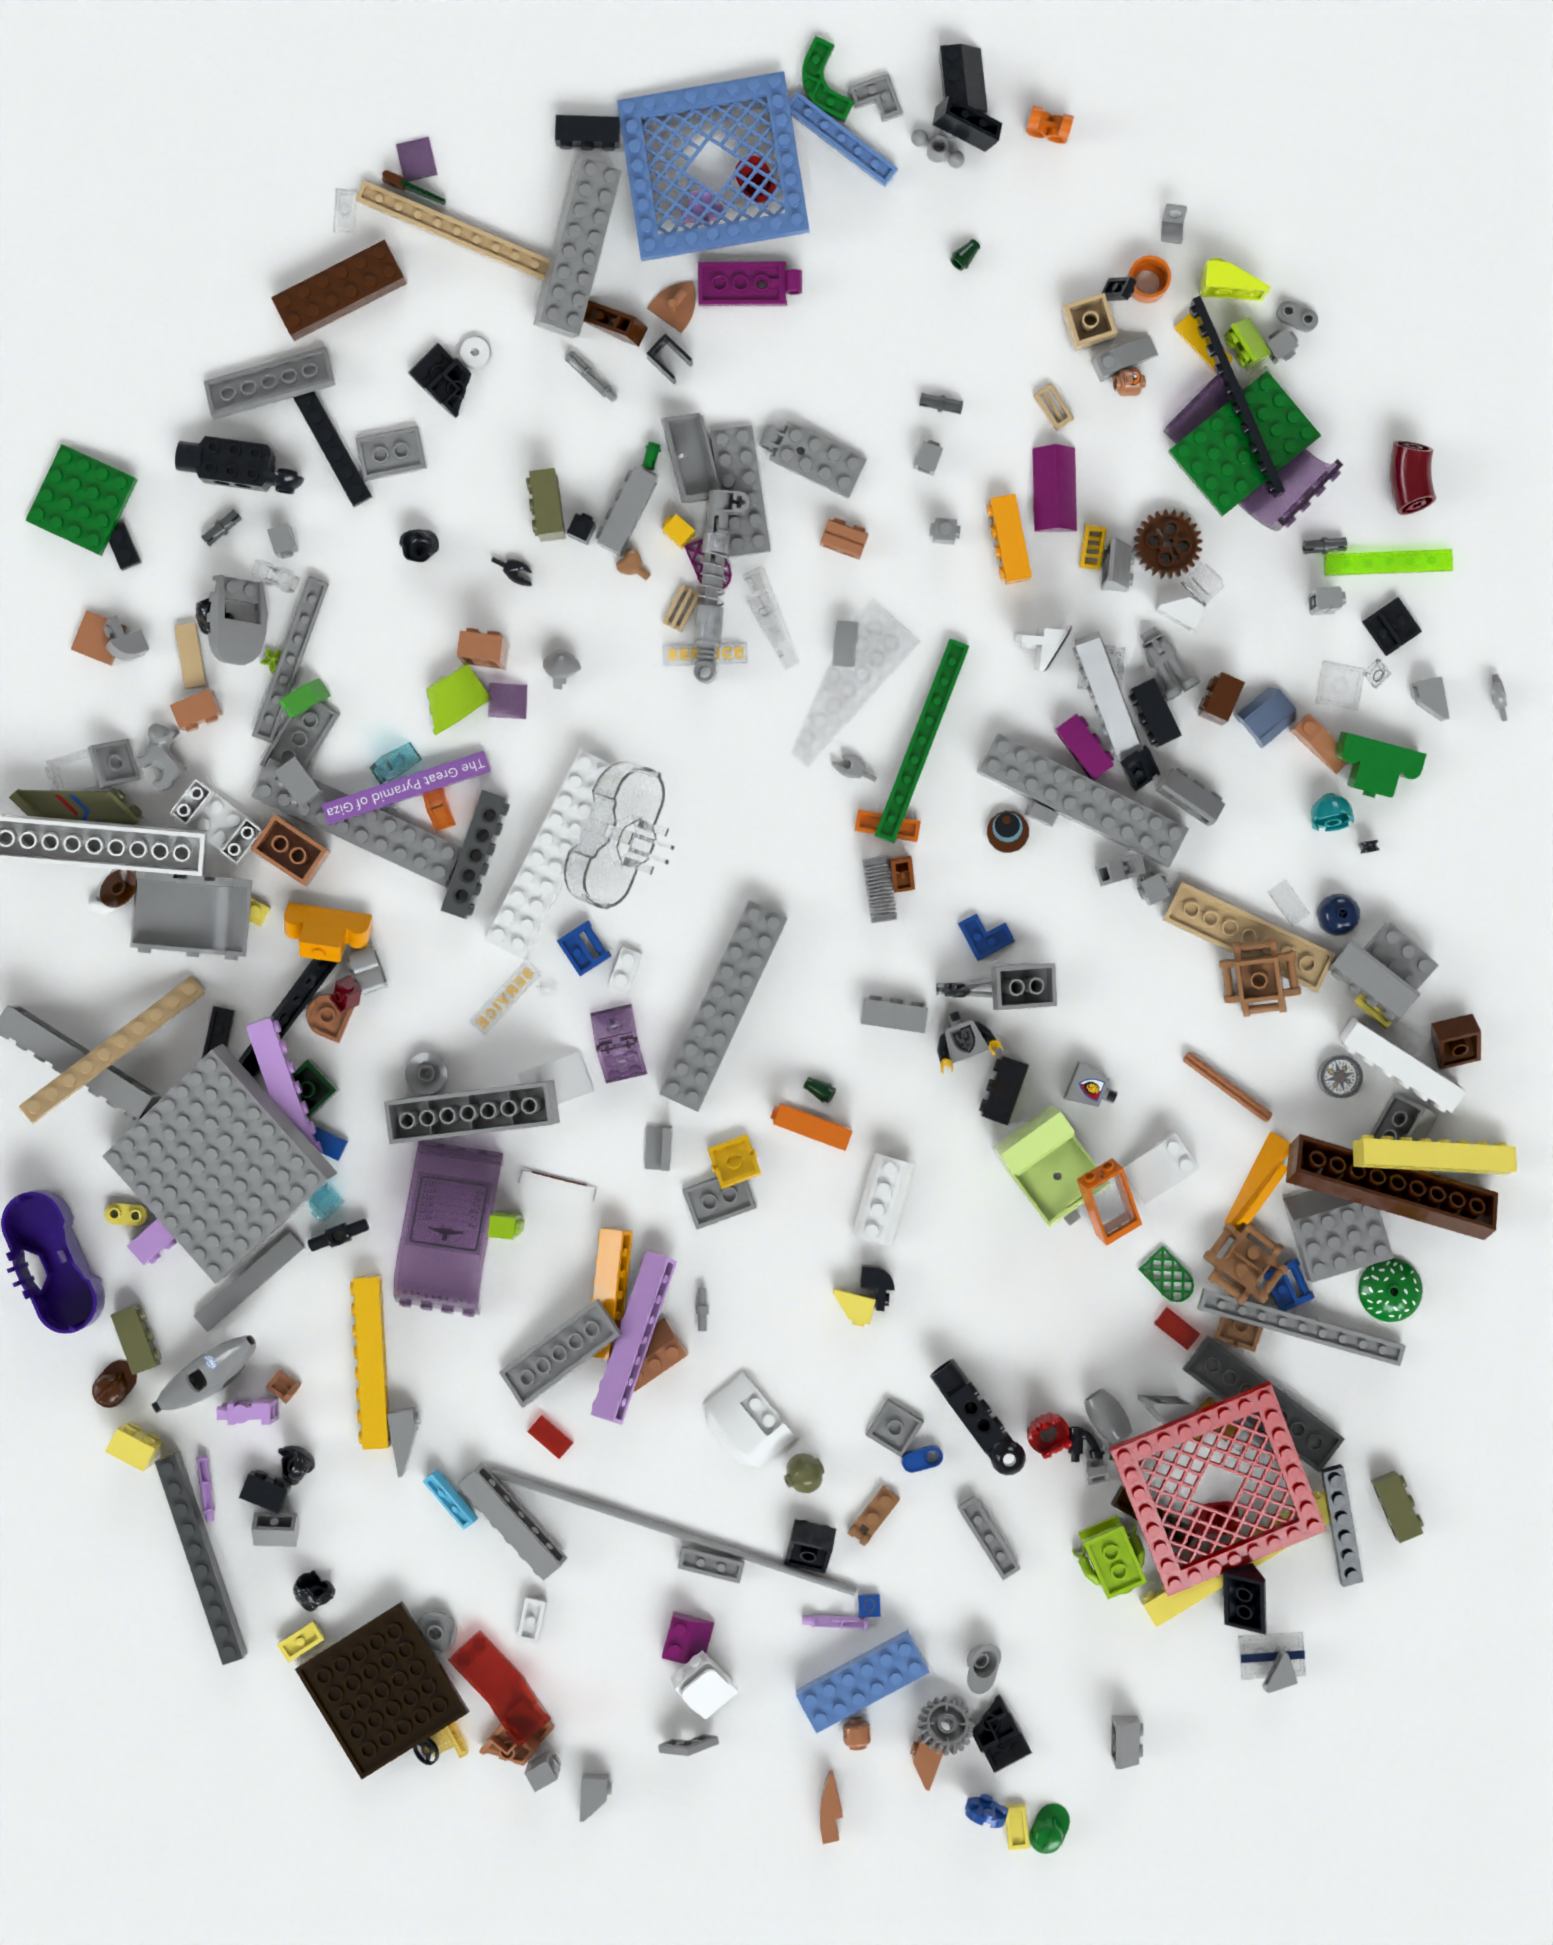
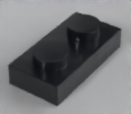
(1119, 288)
(123, 547)

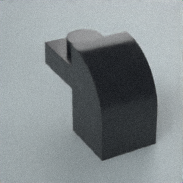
(877, 1278)

